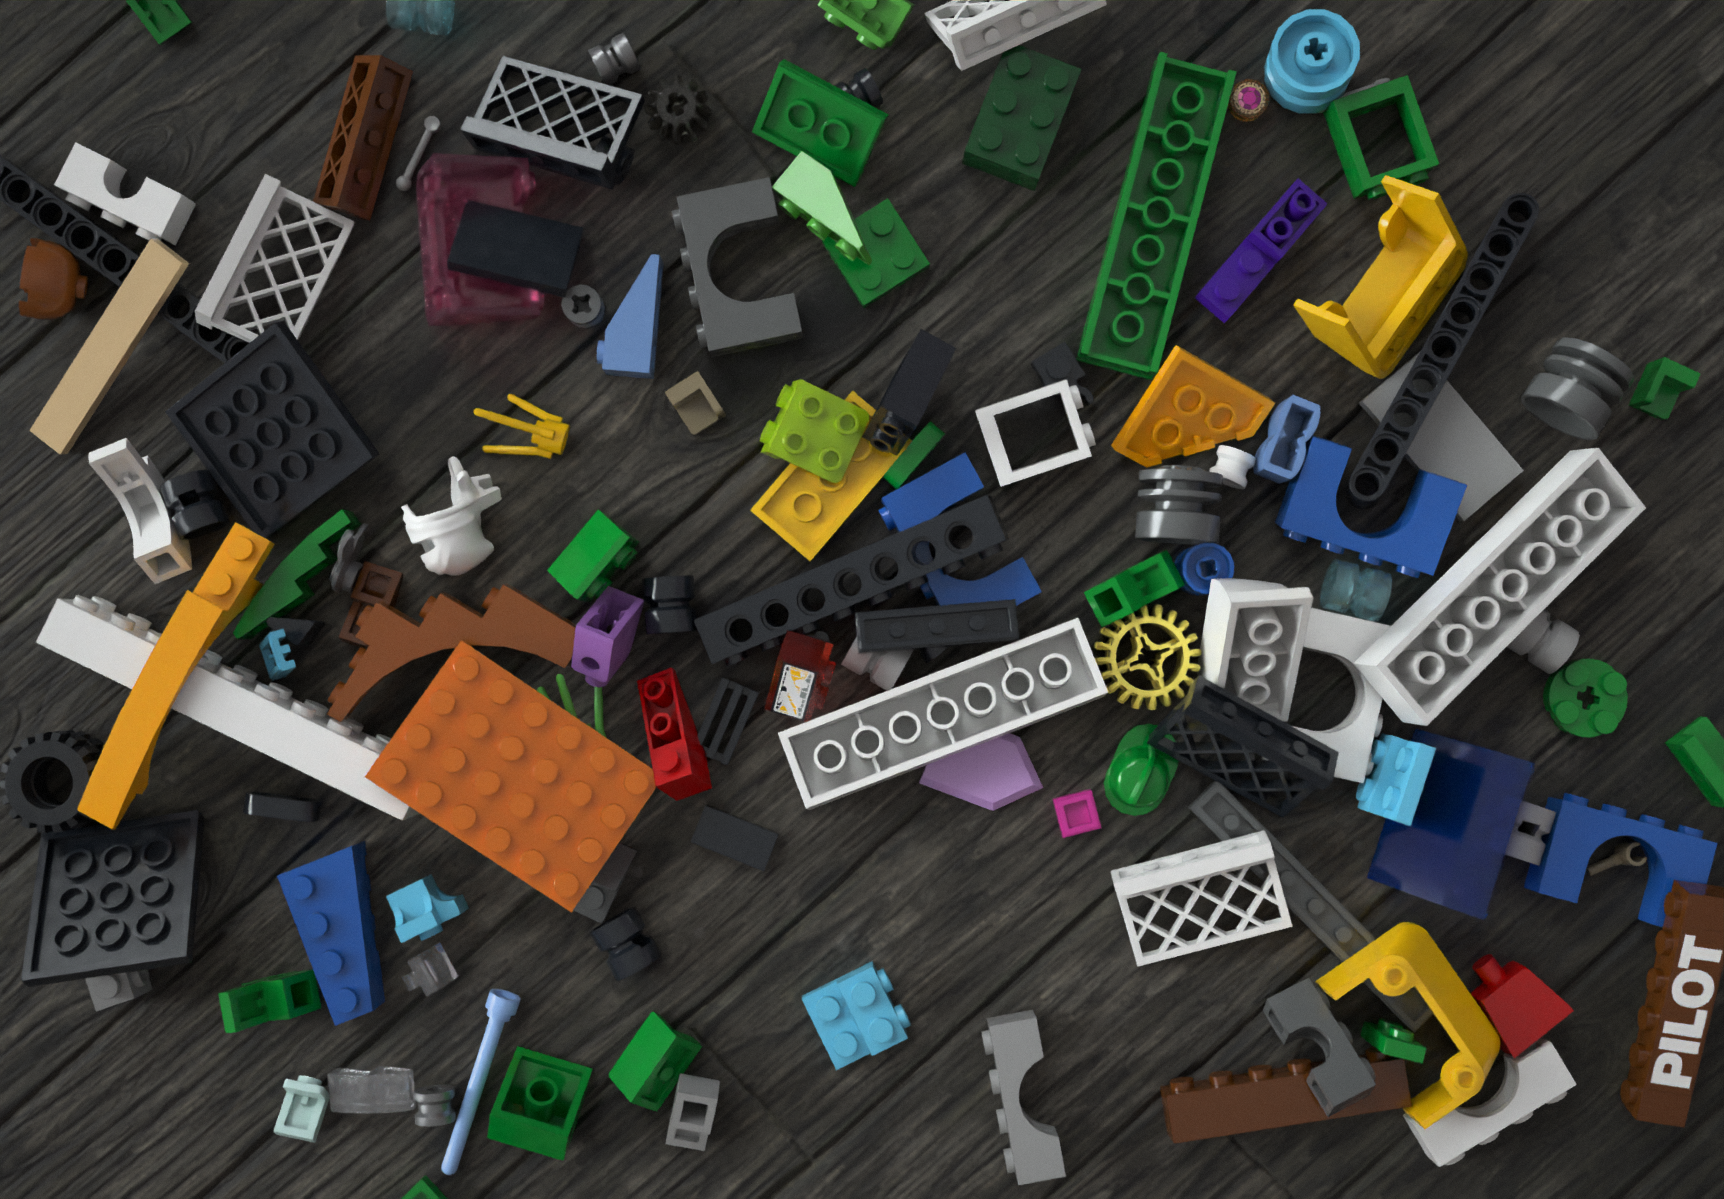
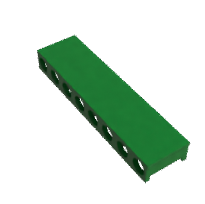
(1155, 217)

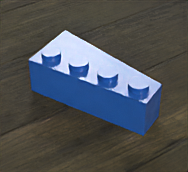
(337, 930)

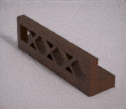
(366, 136)

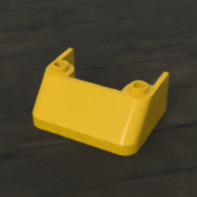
(1400, 288)
(1410, 959)

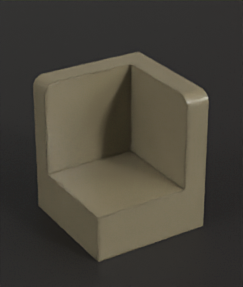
(695, 403)

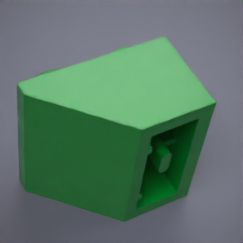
(594, 557)

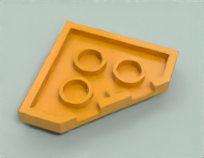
(1190, 411)

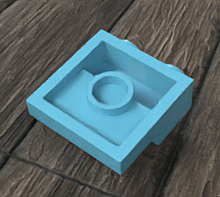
(1396, 778)
(857, 1015)

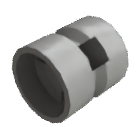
(1546, 642)
(882, 666)
(1529, 845)

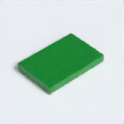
(819, 120)

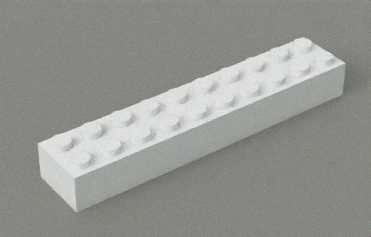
(227, 700)

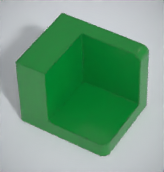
(1661, 387)

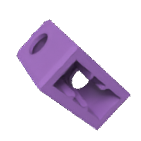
(596, 651)

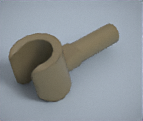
(1620, 856)

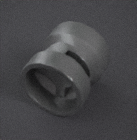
(606, 62)

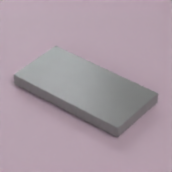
(1449, 441)

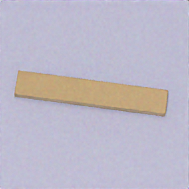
(109, 346)

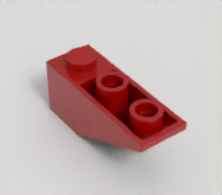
(672, 737)

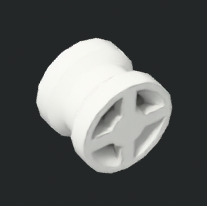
(1233, 466)

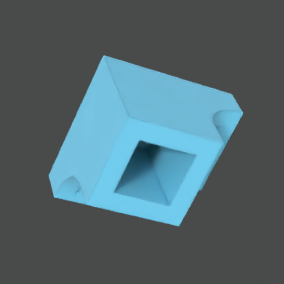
(423, 908)

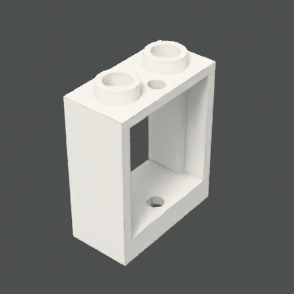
(1082, 432)

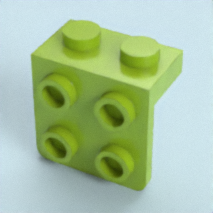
(814, 430)

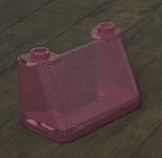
(442, 192)

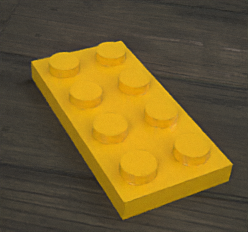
(811, 509)

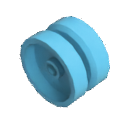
(1311, 60)

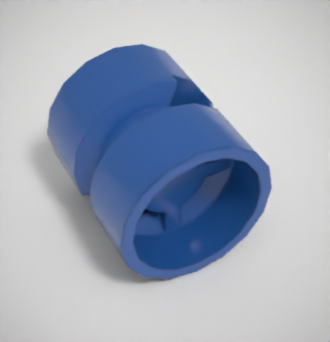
(1202, 564)

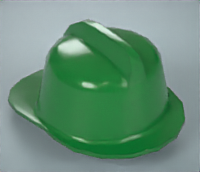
(1139, 773)

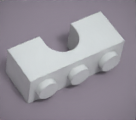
(96, 182)

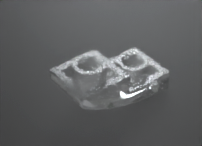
(372, 1091)

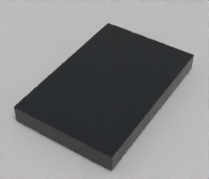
(515, 248)

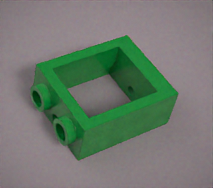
(1338, 120)

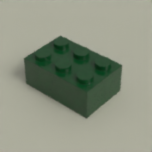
(1020, 116)

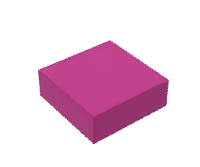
(1076, 813)

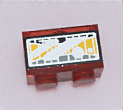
(799, 677)

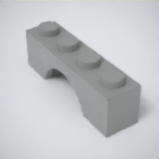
(1034, 1146)

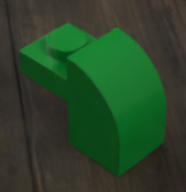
(1134, 588)
(269, 999)

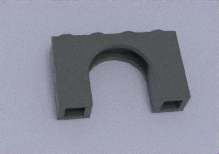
(707, 222)

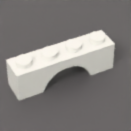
(1528, 1083)

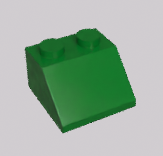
(539, 1103)

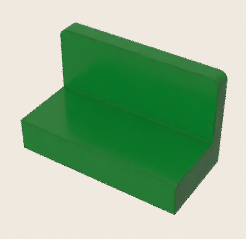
(1701, 754)
(653, 1062)

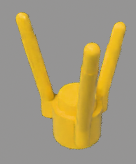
(549, 434)

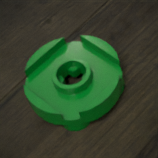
(1606, 687)

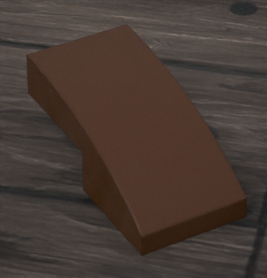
(372, 586)

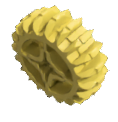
(1155, 673)

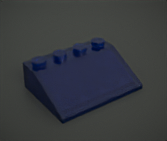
(1458, 828)

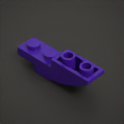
(1260, 250)

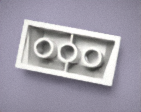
(1255, 640)

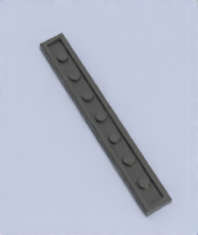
(1304, 895)

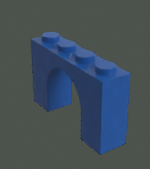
(930, 497)
(1410, 542)
(1581, 829)

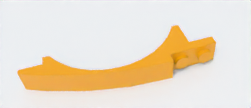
(198, 620)

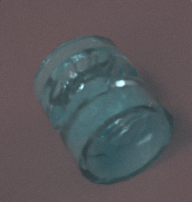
(431, 15)
(1363, 591)

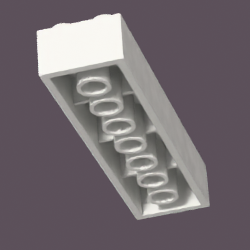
(1499, 586)
(942, 714)

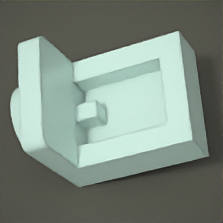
(302, 1109)

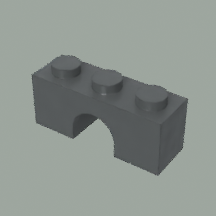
(1305, 1013)

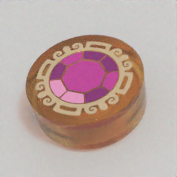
(1248, 100)

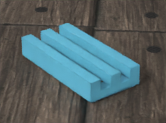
(272, 642)

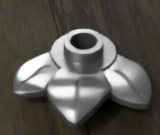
(346, 569)

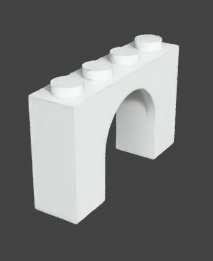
(1347, 640)

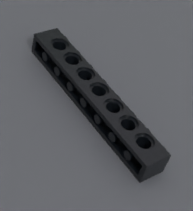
(719, 627)

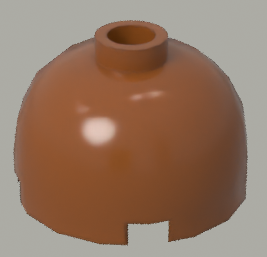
(51, 280)

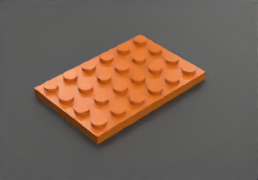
(514, 776)

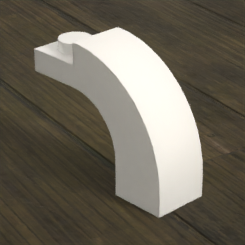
(136, 486)

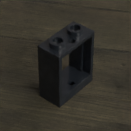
(909, 393)

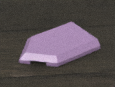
(986, 774)

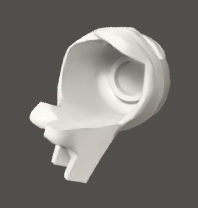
(455, 535)

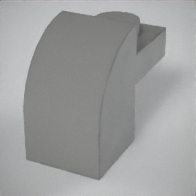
(692, 1111)

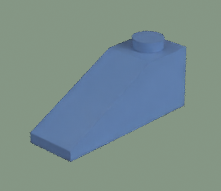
(633, 331)

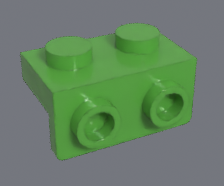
(874, 20)

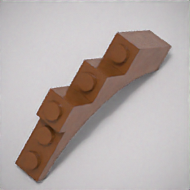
(397, 639)

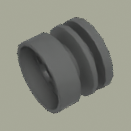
(1577, 388)
(1178, 506)

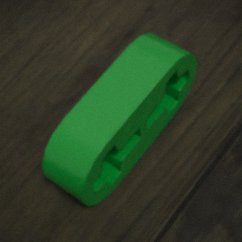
(913, 455)

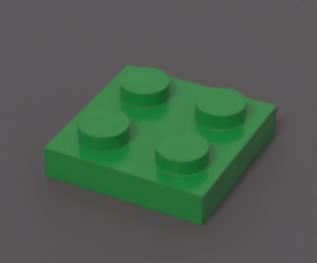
(892, 251)

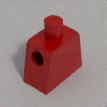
(1516, 1003)

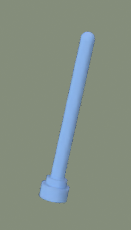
(500, 1006)

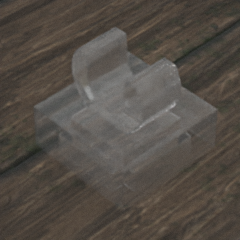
(430, 970)

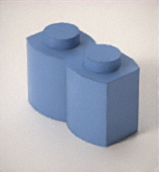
(1288, 429)

